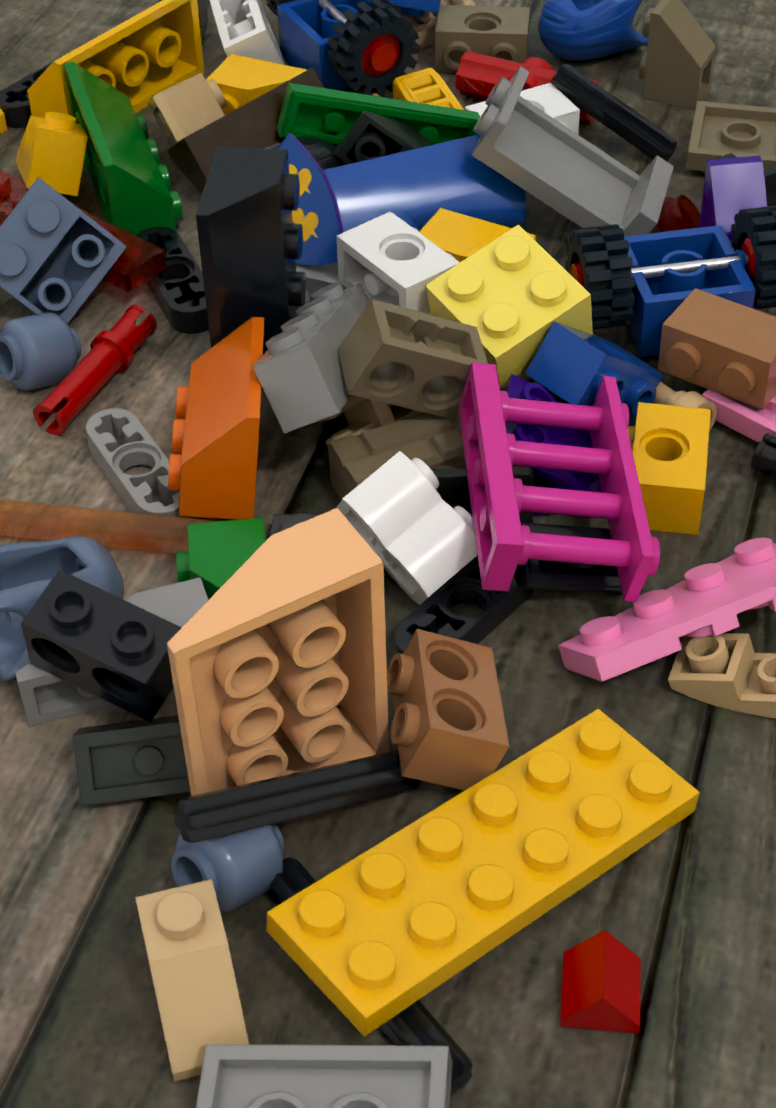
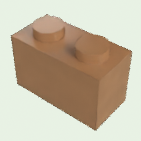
(721, 348)

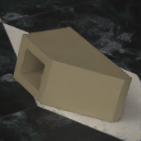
(677, 58)

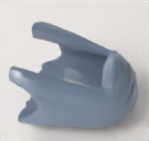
(26, 573)

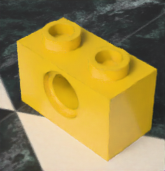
(671, 464)

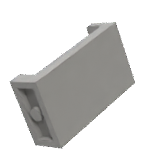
(565, 167)

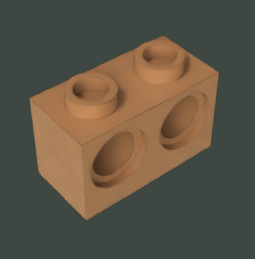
(446, 710)

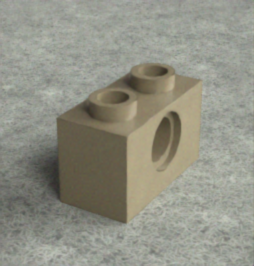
(481, 30)

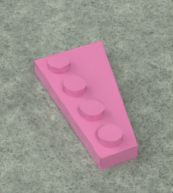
(694, 608)

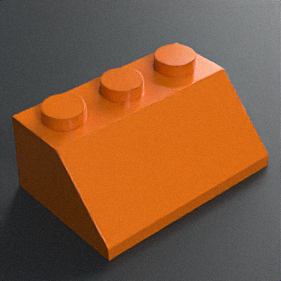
(219, 429)

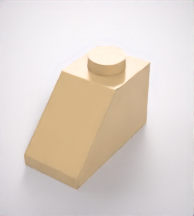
(187, 107)
(191, 974)

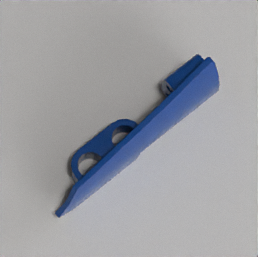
(422, 182)

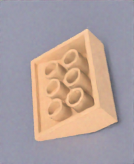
(286, 660)

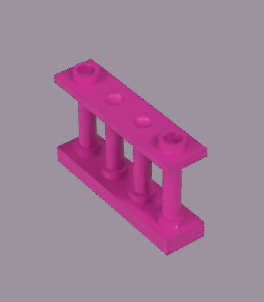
(500, 497)

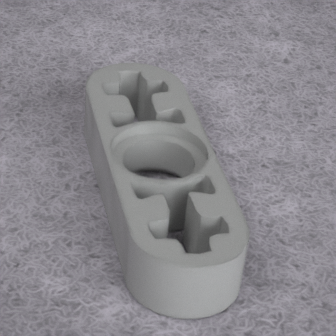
(137, 450)

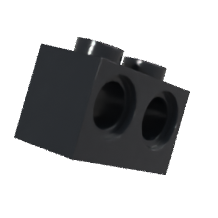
(101, 644)

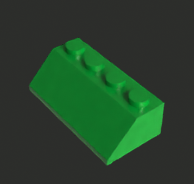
(121, 157)

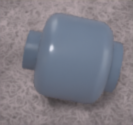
(38, 351)
(237, 863)

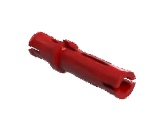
(109, 354)

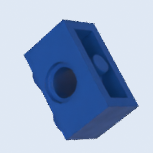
(576, 361)

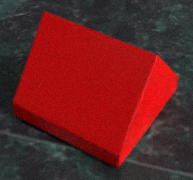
(601, 986)

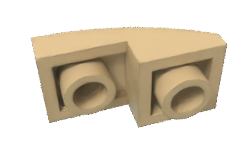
(726, 673)

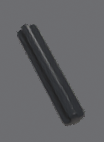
(614, 113)

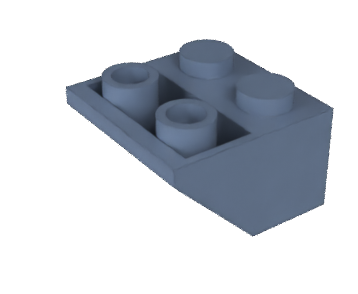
(53, 252)

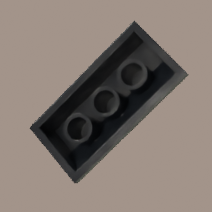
(250, 241)

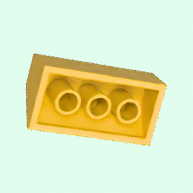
(134, 57)

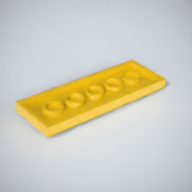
(478, 869)

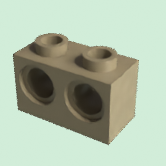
(409, 358)

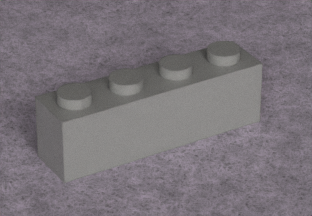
(302, 363)

